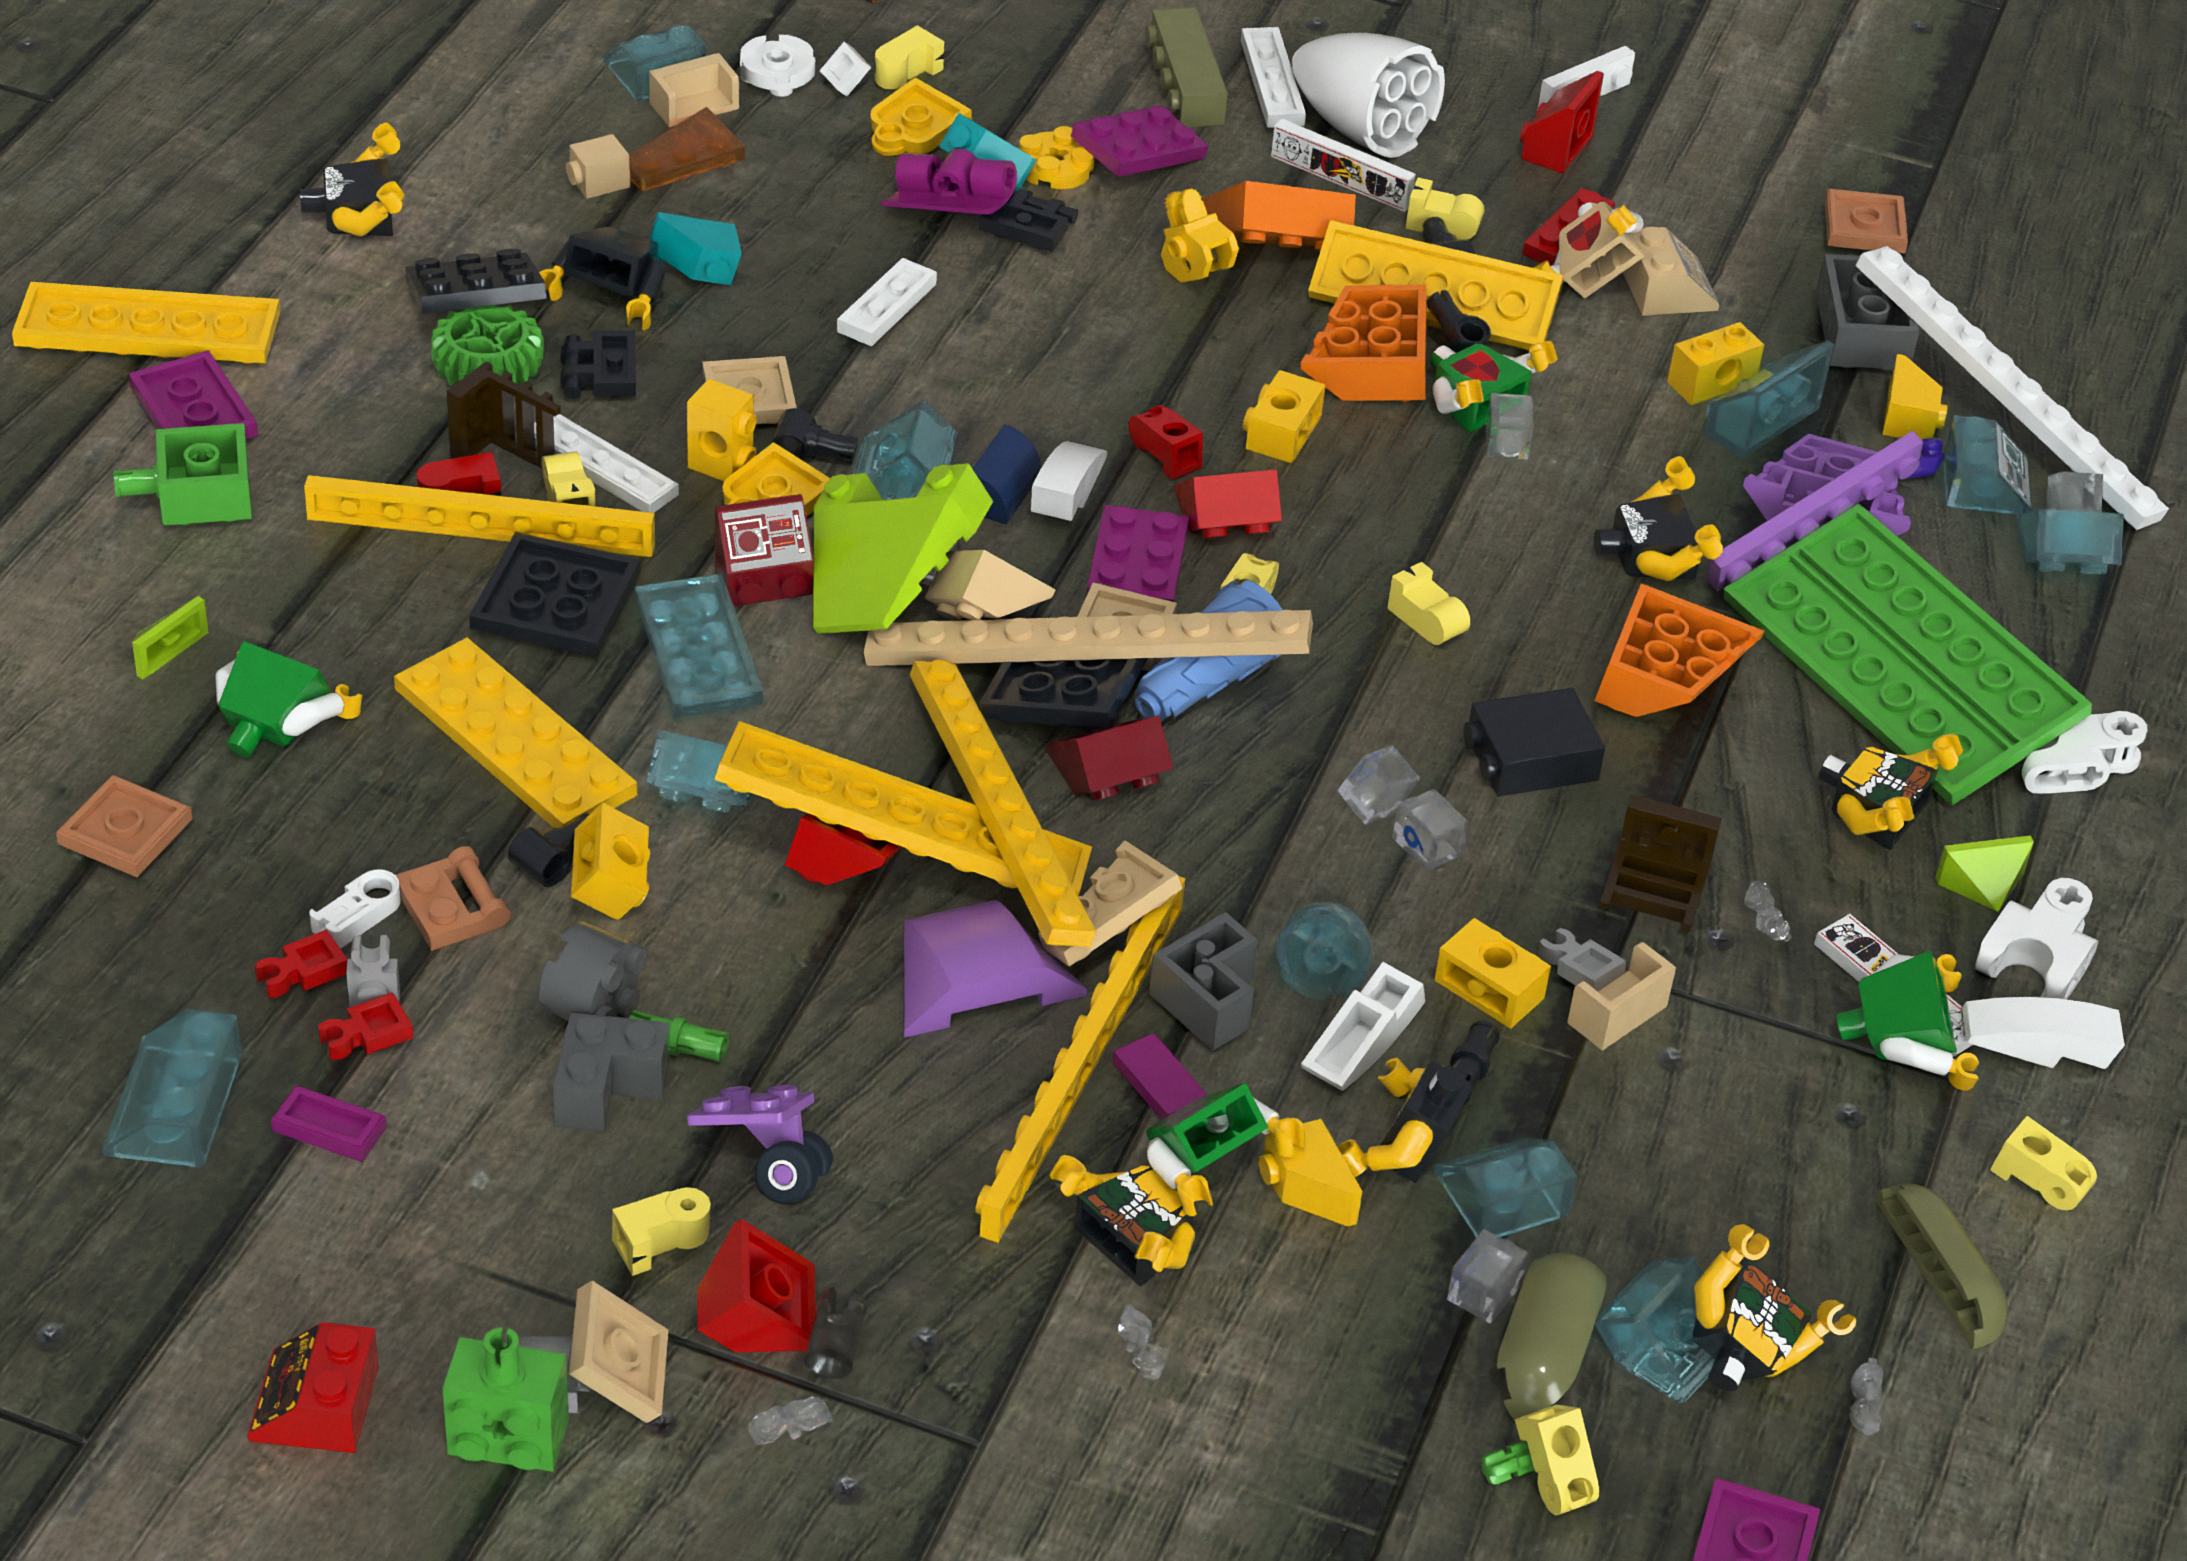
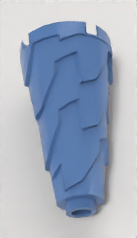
(1183, 681)

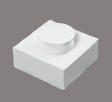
(845, 69)

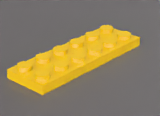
(1506, 295)
(146, 322)
(514, 734)

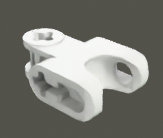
(2086, 754)
(2043, 938)

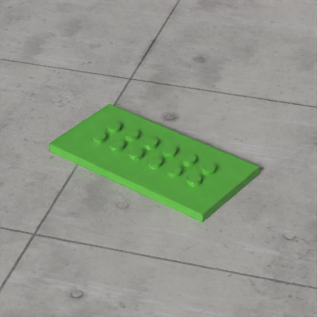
(1906, 650)

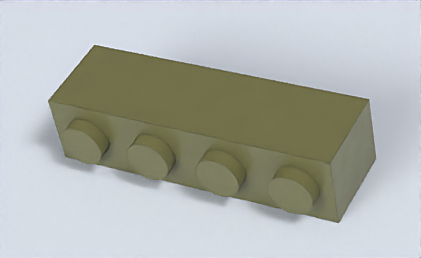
(1187, 67)

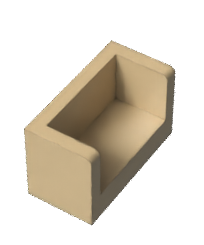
(692, 85)
(1626, 1001)

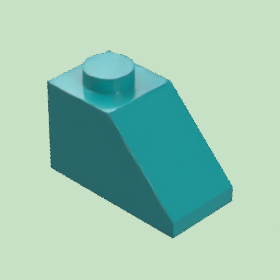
(986, 145)
(698, 247)

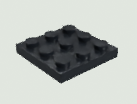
(474, 281)
(555, 594)
(1061, 691)

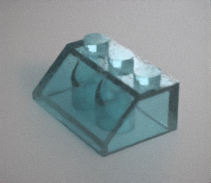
(1770, 400)
(177, 1090)

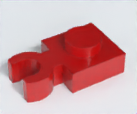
(305, 961)
(370, 1024)

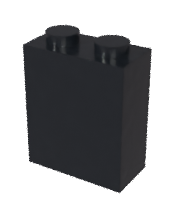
(1534, 742)

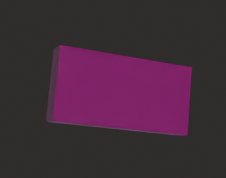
(1157, 1075)
(329, 1123)

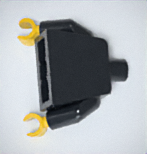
(612, 262)

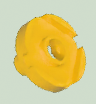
(1051, 147)

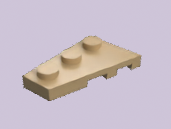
(1119, 898)

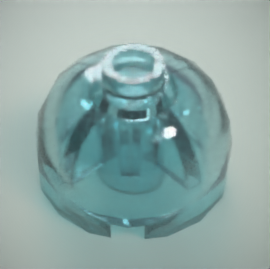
(1324, 950)

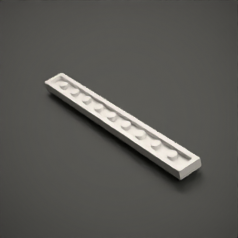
(2010, 385)

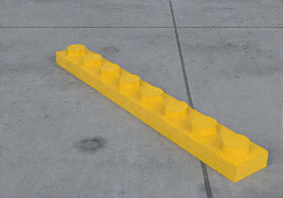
(477, 515)

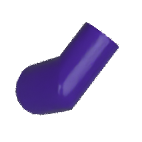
(1930, 458)

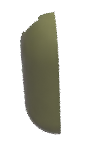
(1947, 1260)
(1550, 1330)

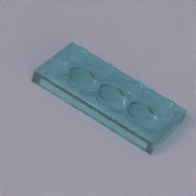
(698, 645)

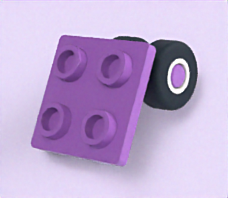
(792, 1156)

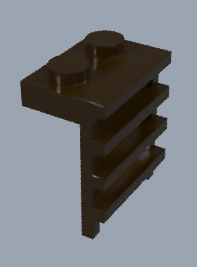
(484, 414)
(1662, 860)

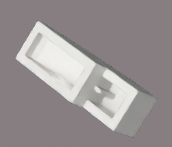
(1066, 480)
(1365, 1027)
(2045, 1029)

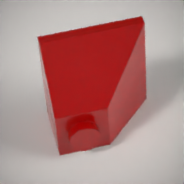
(834, 852)
(757, 1294)

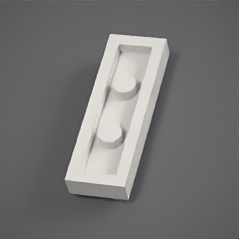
(1615, 65)
(886, 302)

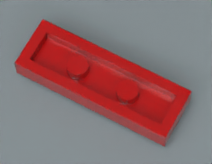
(1544, 242)

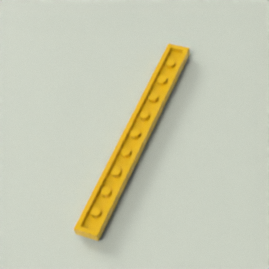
(1002, 805)
(1074, 1067)

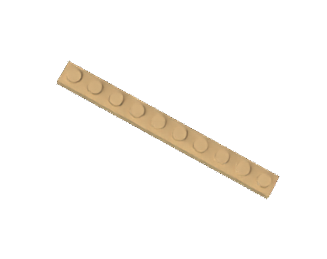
(1092, 638)

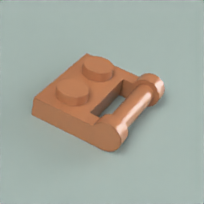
(438, 907)

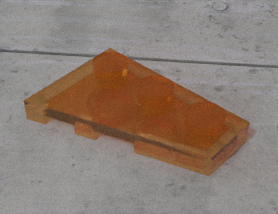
(685, 151)

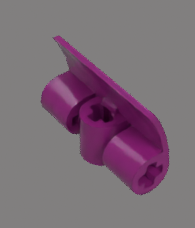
(953, 185)

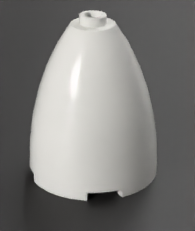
(1372, 88)

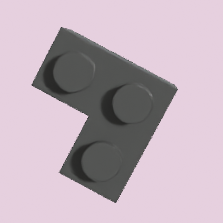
(1206, 980)
(606, 1059)

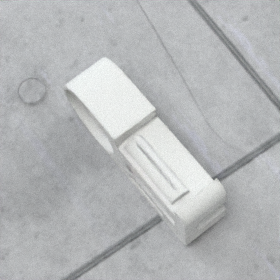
(354, 910)

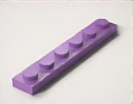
(1809, 514)

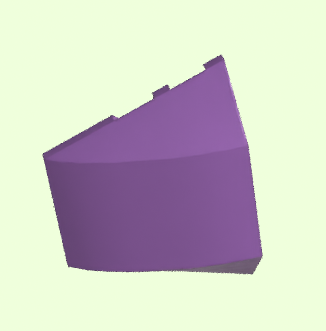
(1809, 467)
(973, 961)

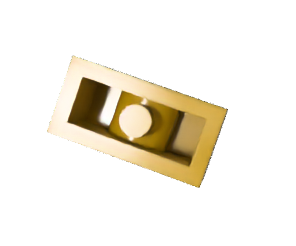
(1714, 362)
(1284, 416)
(720, 429)
(610, 862)
(1492, 973)

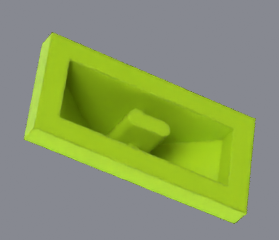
(169, 637)
(1985, 869)

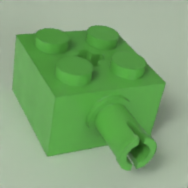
(196, 476)
(506, 1402)

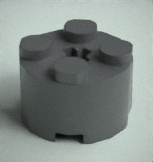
(593, 974)

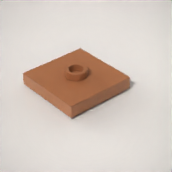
(1865, 220)
(124, 825)

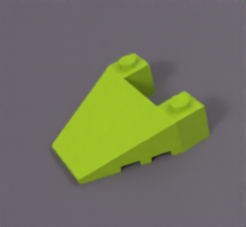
(879, 550)

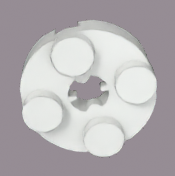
(777, 64)

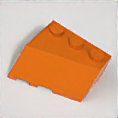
(1280, 213)
(1373, 344)
(1670, 653)

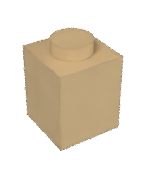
(599, 166)

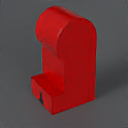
(1169, 439)
(462, 474)

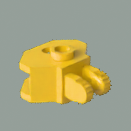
(1194, 237)

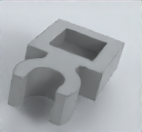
(1582, 962)
(371, 972)

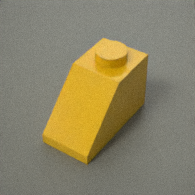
(1913, 402)
(1314, 1177)

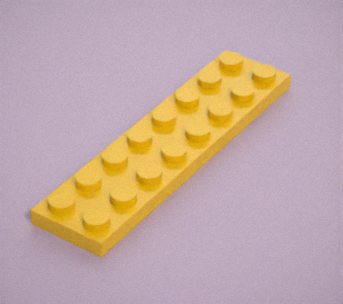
(876, 804)

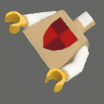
(1597, 247)

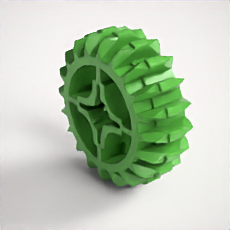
(490, 335)

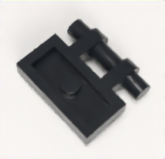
(1030, 220)
(613, 365)

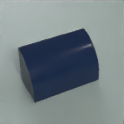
(1007, 472)

